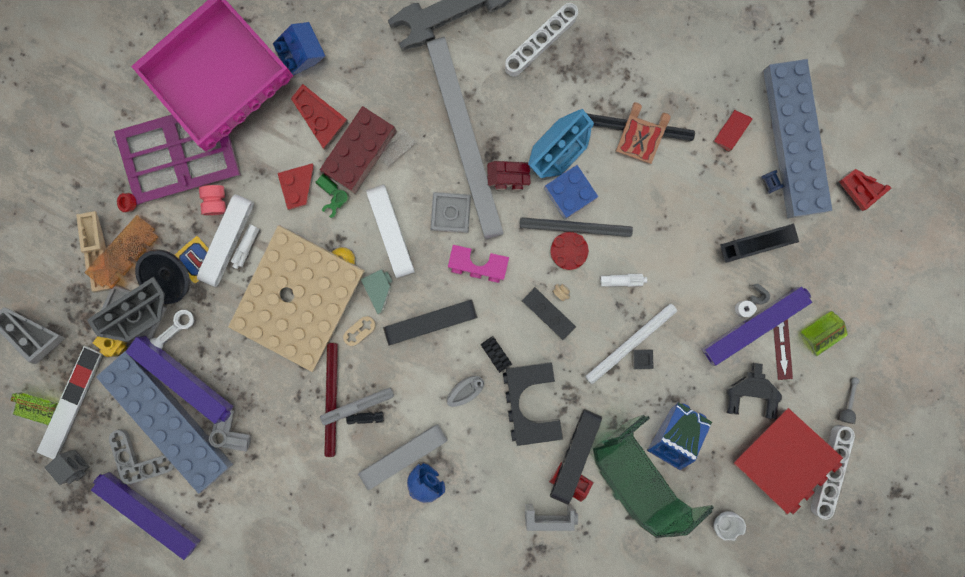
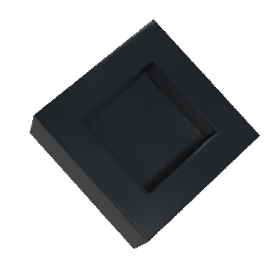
(643, 359)

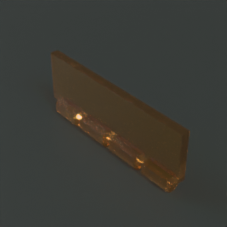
(117, 254)

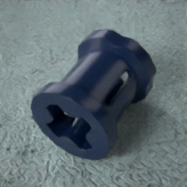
(777, 184)

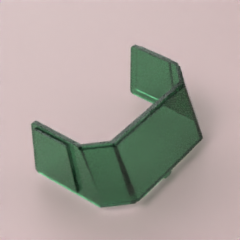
(642, 487)

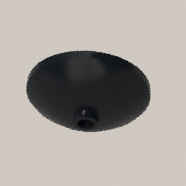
(157, 264)

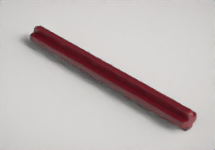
(331, 398)

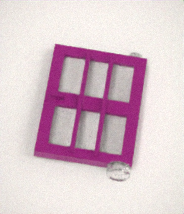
(167, 161)

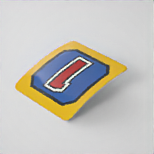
(192, 257)

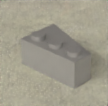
(27, 336)

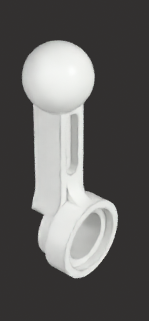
(175, 328)

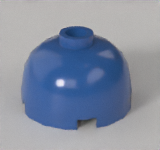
(424, 484)

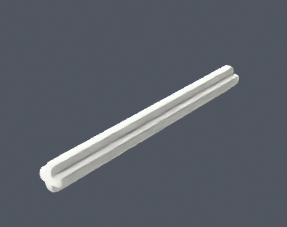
(631, 343)

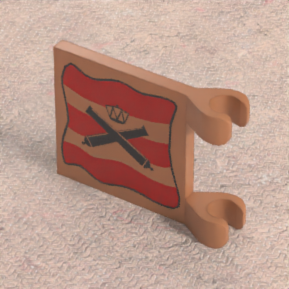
(640, 137)

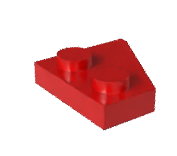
(296, 185)
(863, 188)

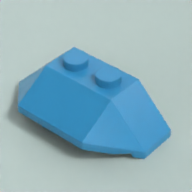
(561, 144)

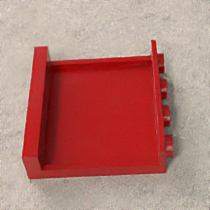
(789, 461)

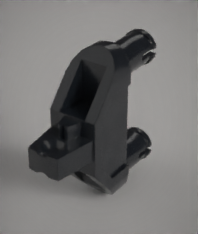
(754, 386)

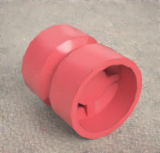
(212, 200)

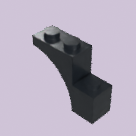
(759, 243)

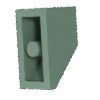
(378, 289)

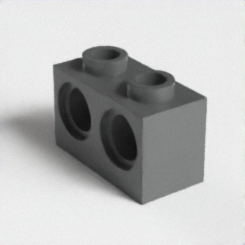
(67, 467)

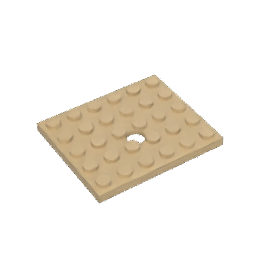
(321, 293)

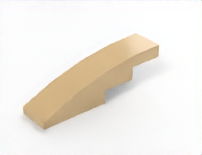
(91, 242)

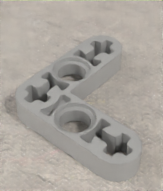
(131, 465)

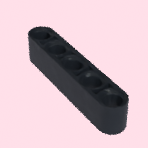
(430, 322)
(576, 457)

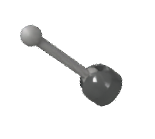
(849, 415)

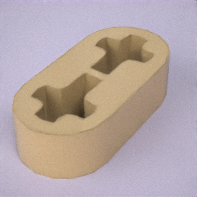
(362, 334)

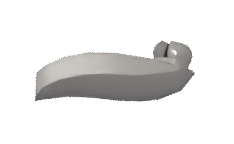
(465, 391)

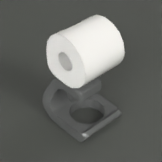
(748, 307)

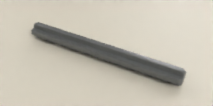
(578, 227)

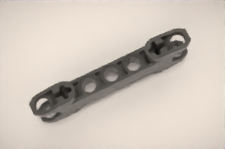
(425, 20)

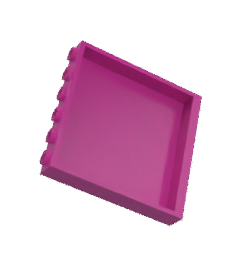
(212, 72)

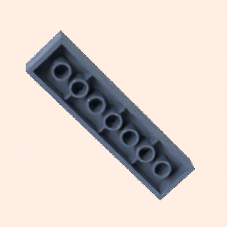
(797, 138)
(165, 422)

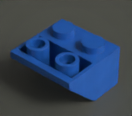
(298, 48)

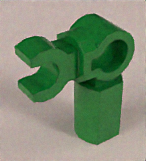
(339, 198)

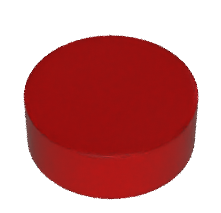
(126, 202)

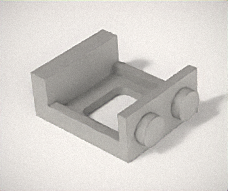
(550, 522)

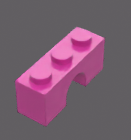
(461, 262)

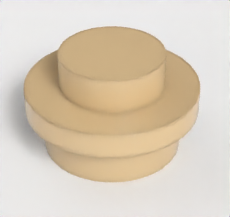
(561, 292)

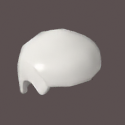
(729, 526)

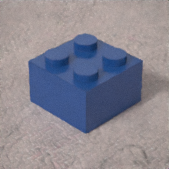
(570, 192)

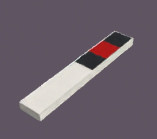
(70, 402)

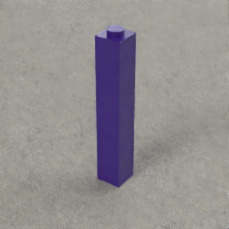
(757, 325)
(180, 380)
(145, 515)

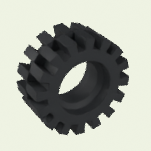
(496, 354)

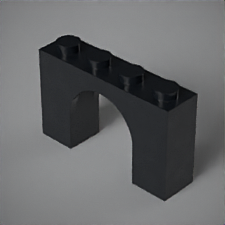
(526, 430)

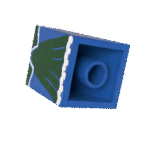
(680, 436)

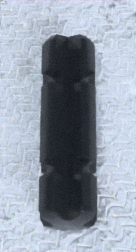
(362, 418)

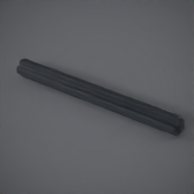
(617, 123)

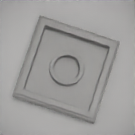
(450, 212)

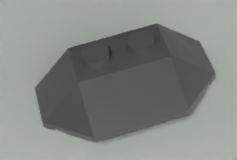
(131, 313)

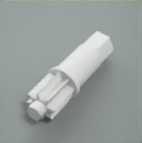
(244, 246)
(623, 280)

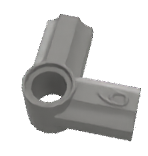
(231, 440)

